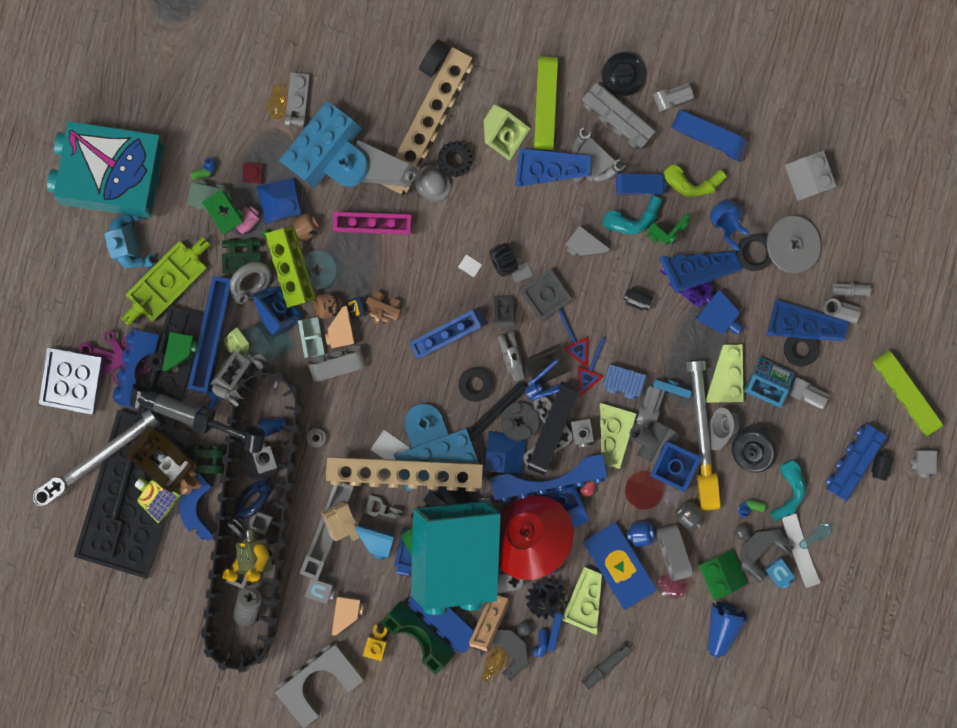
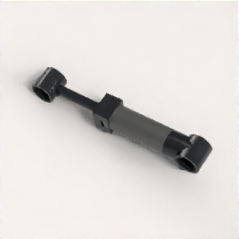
(201, 419)

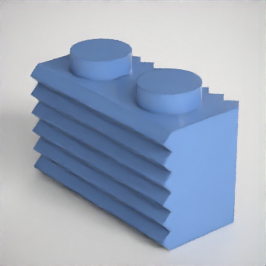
(624, 381)

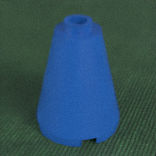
(724, 627)

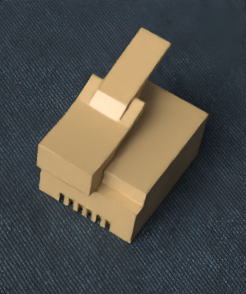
(340, 522)

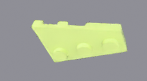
(728, 376)
(615, 434)
(584, 602)

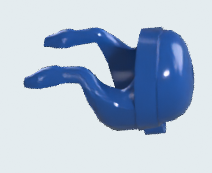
(728, 217)

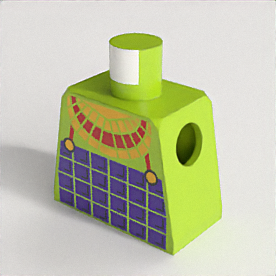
(156, 499)

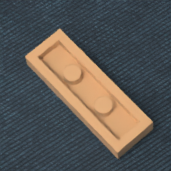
(489, 623)

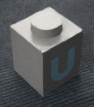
(320, 590)

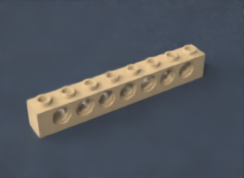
(454, 59)
(335, 464)

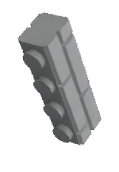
(618, 115)

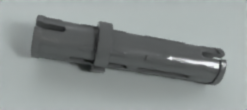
(602, 669)

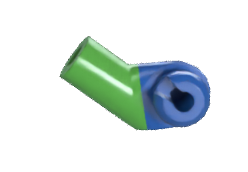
(206, 171)
(750, 505)

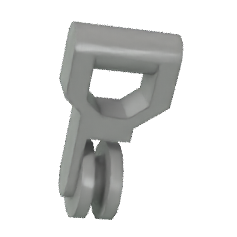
(370, 505)

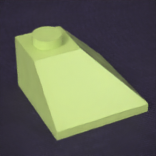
(504, 131)

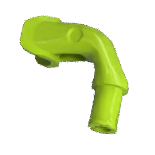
(675, 178)

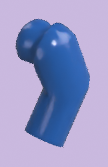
(543, 643)

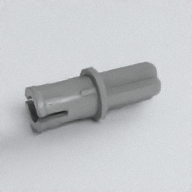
(851, 289)

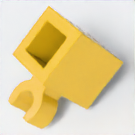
(375, 644)

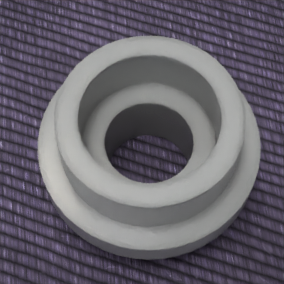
(311, 442)

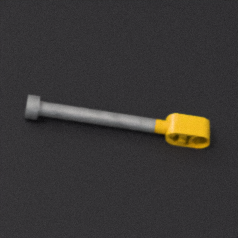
(707, 480)

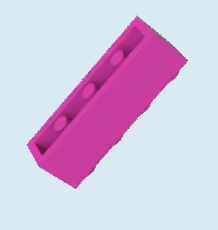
(372, 223)

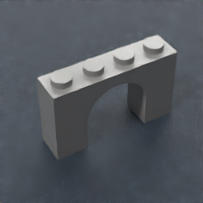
(331, 660)

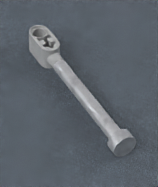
(149, 418)

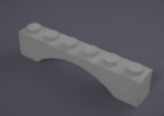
(322, 541)

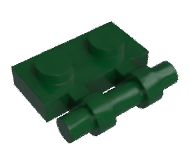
(233, 261)

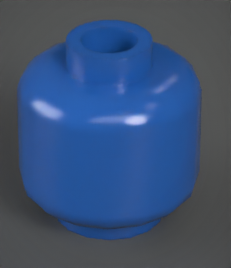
(641, 533)

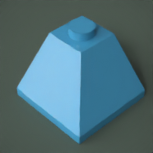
(376, 540)

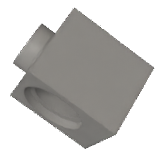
(263, 467)

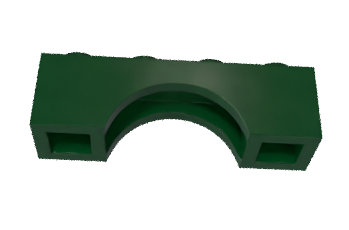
(435, 651)

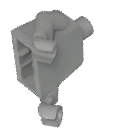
(603, 164)
(231, 372)

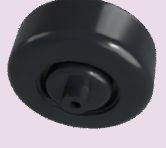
(755, 448)

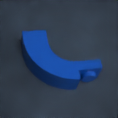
(189, 509)

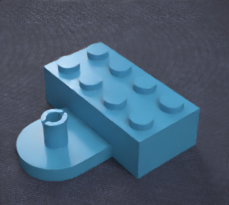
(327, 149)
(432, 442)

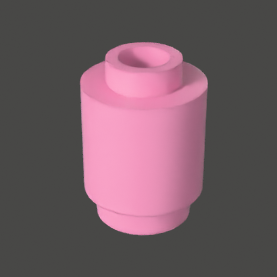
(250, 219)

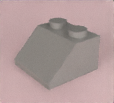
(810, 176)

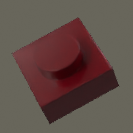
(252, 173)

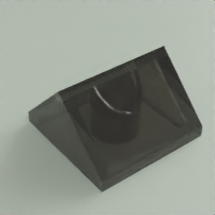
(539, 361)

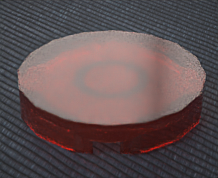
(643, 491)

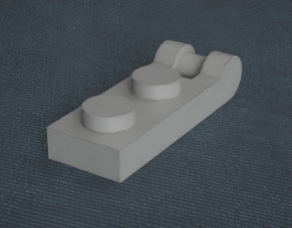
(297, 99)

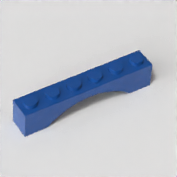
(509, 485)

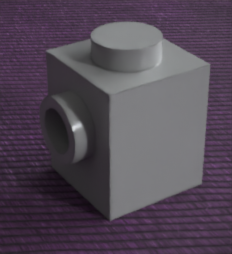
(582, 432)
(924, 463)

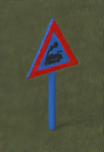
(579, 348)
(586, 377)

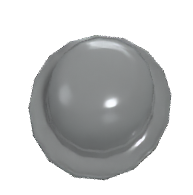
(432, 183)

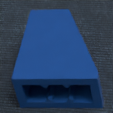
(639, 184)

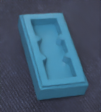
(671, 387)

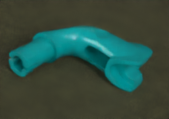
(615, 222)
(792, 472)

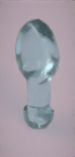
(820, 533)

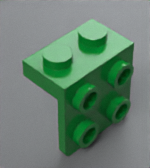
(655, 234)

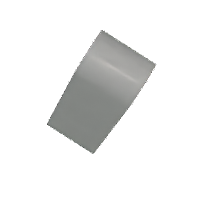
(337, 363)
(674, 552)

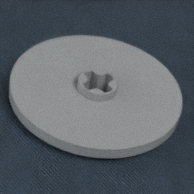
(780, 244)

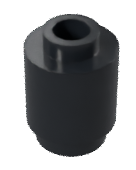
(638, 299)
(882, 466)

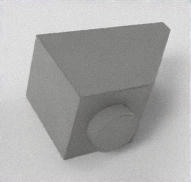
(584, 244)

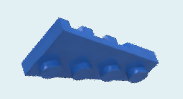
(547, 166)
(799, 322)

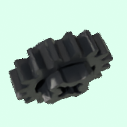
(554, 599)

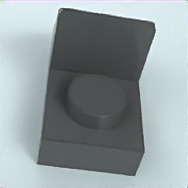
(503, 311)

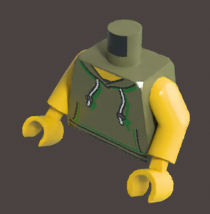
(251, 559)

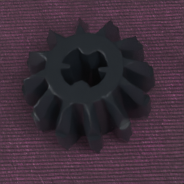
(503, 259)

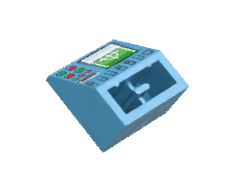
(769, 382)

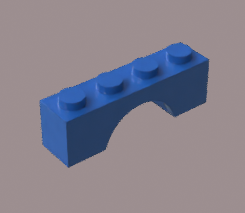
(140, 344)

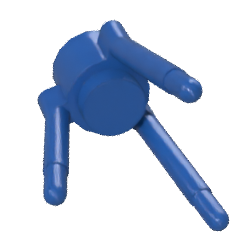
(536, 390)

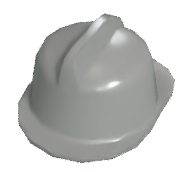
(722, 427)

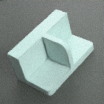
(311, 337)

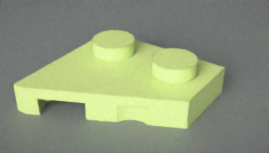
(236, 342)

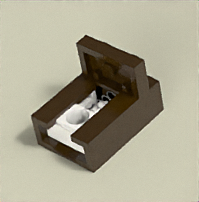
(151, 450)

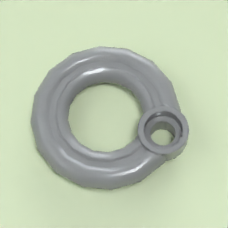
(241, 294)

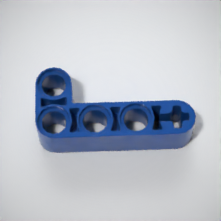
(710, 134)

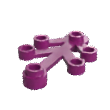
(115, 357)

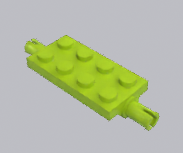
(166, 281)

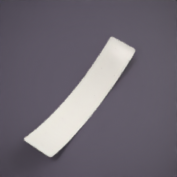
(801, 555)

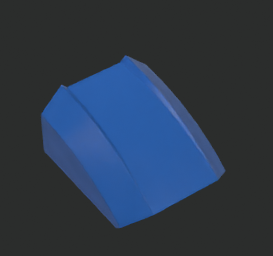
(274, 310)

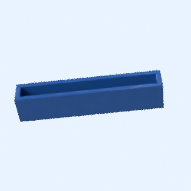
(210, 335)

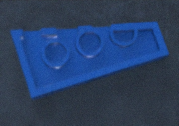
(695, 270)

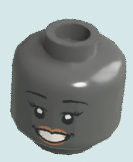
(690, 515)

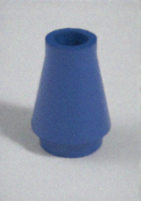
(271, 425)

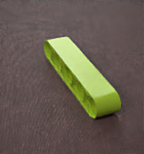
(545, 103)
(907, 393)

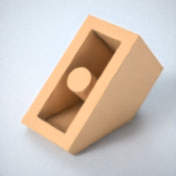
(340, 330)
(346, 612)

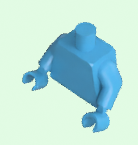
(123, 243)

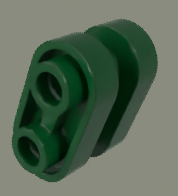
(214, 453)

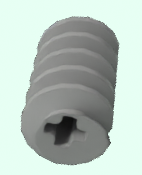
(247, 606)

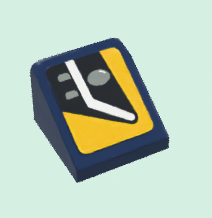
(356, 307)

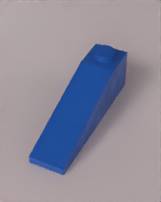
(448, 333)

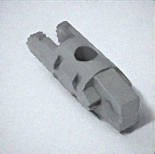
(513, 365)

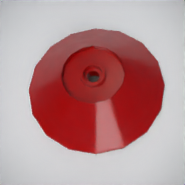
(544, 547)

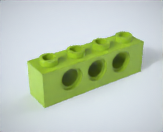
(291, 257)

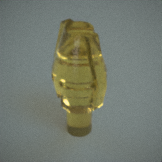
(276, 103)
(493, 664)

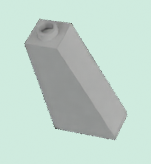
(385, 168)

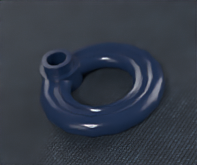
(264, 489)

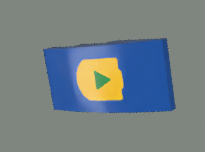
(619, 566)

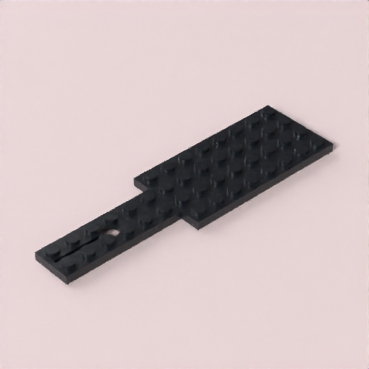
(139, 531)

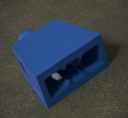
(720, 314)

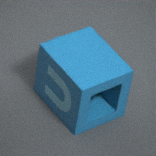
(779, 573)

